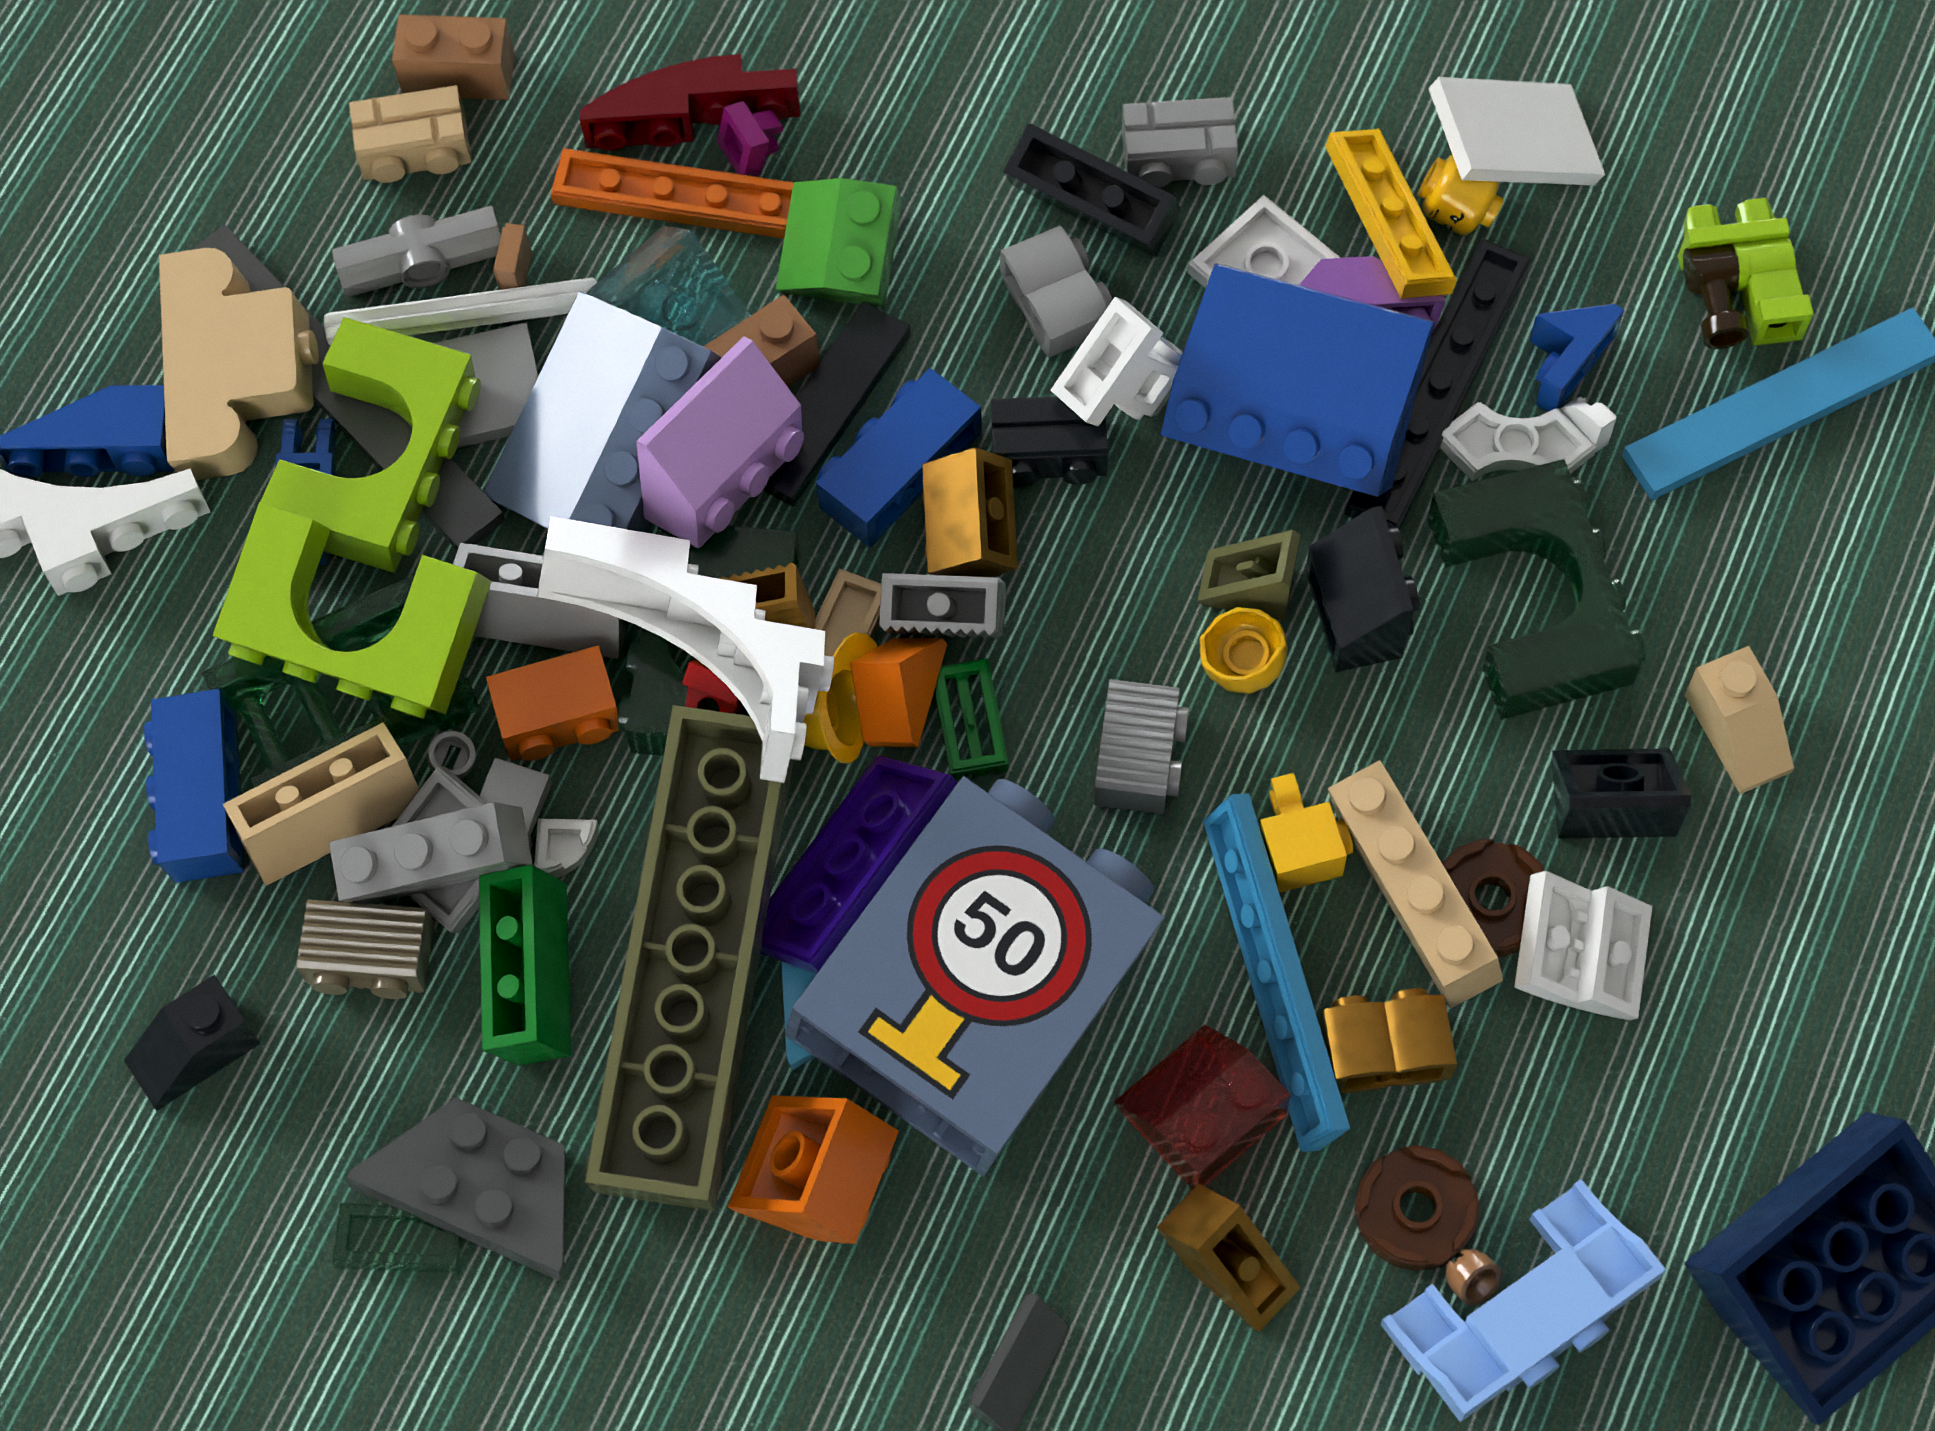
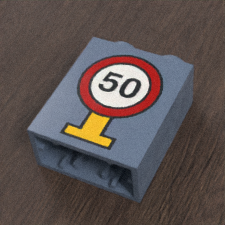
(976, 970)

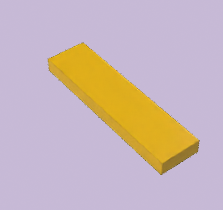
(1390, 214)

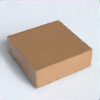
(512, 257)

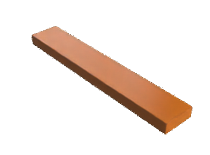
(672, 193)

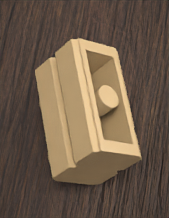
(410, 134)

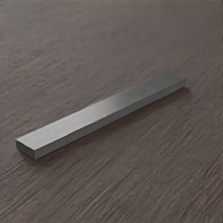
(461, 508)

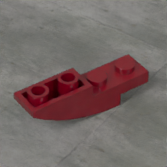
(668, 101)

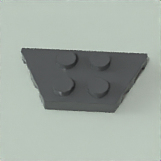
(477, 1180)

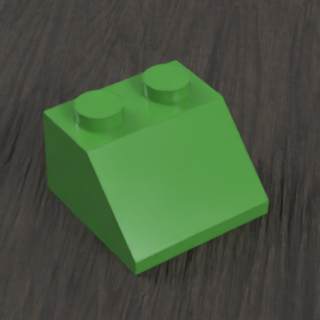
(840, 240)

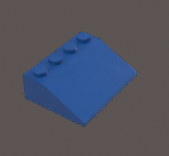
(1298, 380)

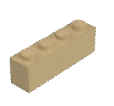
(1416, 885)

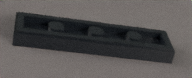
(838, 392)

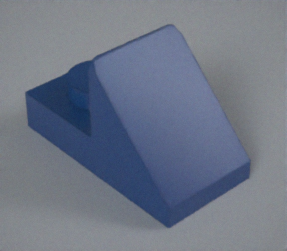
(1575, 344)

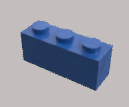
(884, 467)
(193, 776)

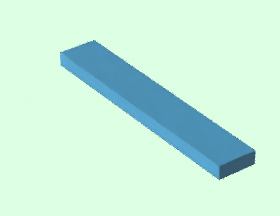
(1781, 404)
(1276, 973)

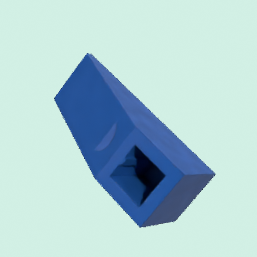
(99, 433)

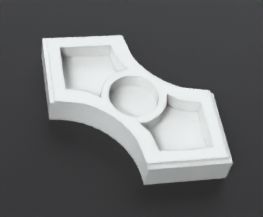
(1491, 442)

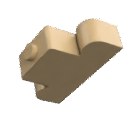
(227, 361)

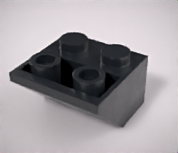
(1362, 591)

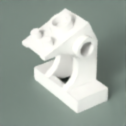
(1132, 365)

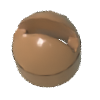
(1473, 1276)

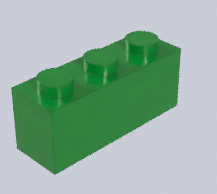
(524, 965)

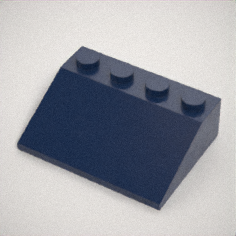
(1832, 1265)

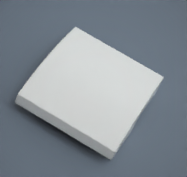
(1583, 946)

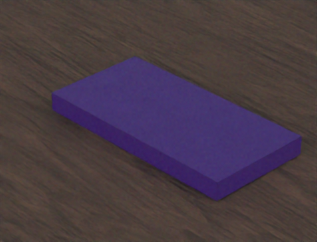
(851, 860)

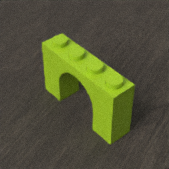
(429, 388)
(270, 617)

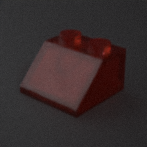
(1205, 1105)

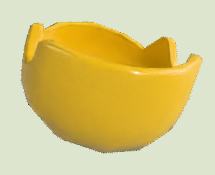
(1243, 650)

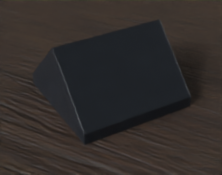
(1618, 793)

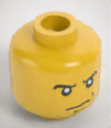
(1458, 202)

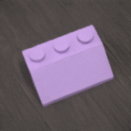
(718, 445)

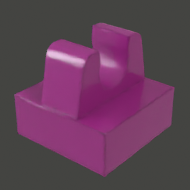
(748, 137)

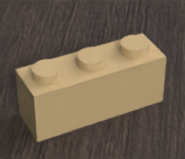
(322, 801)

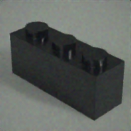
(1092, 190)

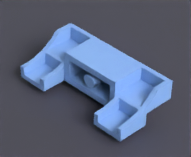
(1537, 1317)

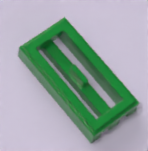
(977, 762)

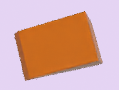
(896, 689)

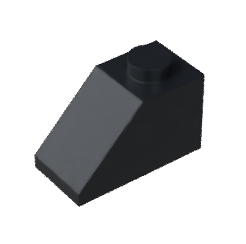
(189, 1043)

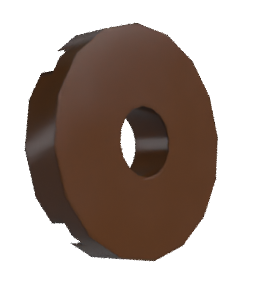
(1500, 865)
(1411, 1243)

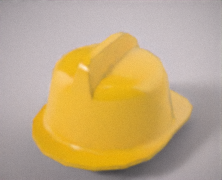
(835, 716)

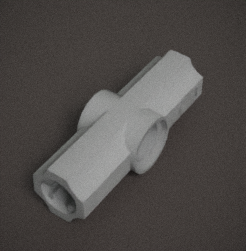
(417, 251)

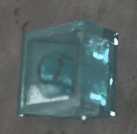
(673, 286)

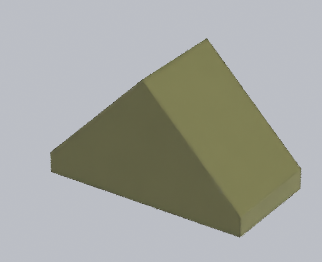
(1251, 574)

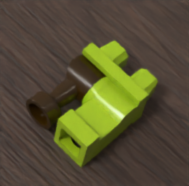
(1745, 258)

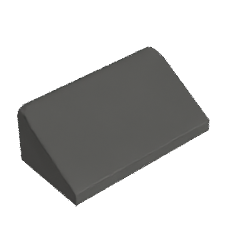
(1018, 1365)

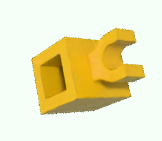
(1303, 842)

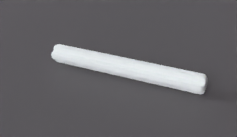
(467, 309)

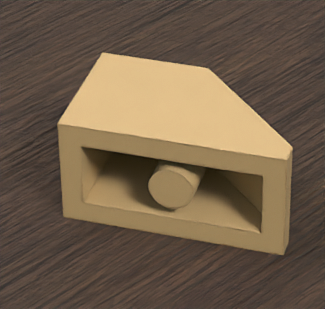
(1741, 719)

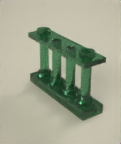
(342, 630)

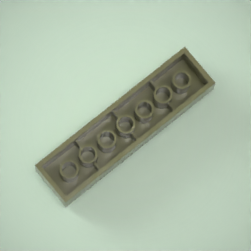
(689, 966)

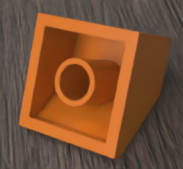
(814, 1167)

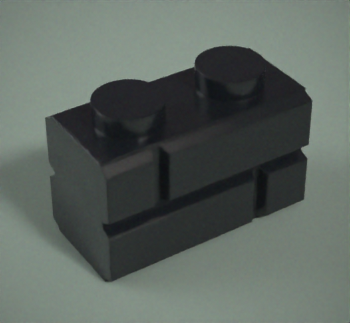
(1047, 441)

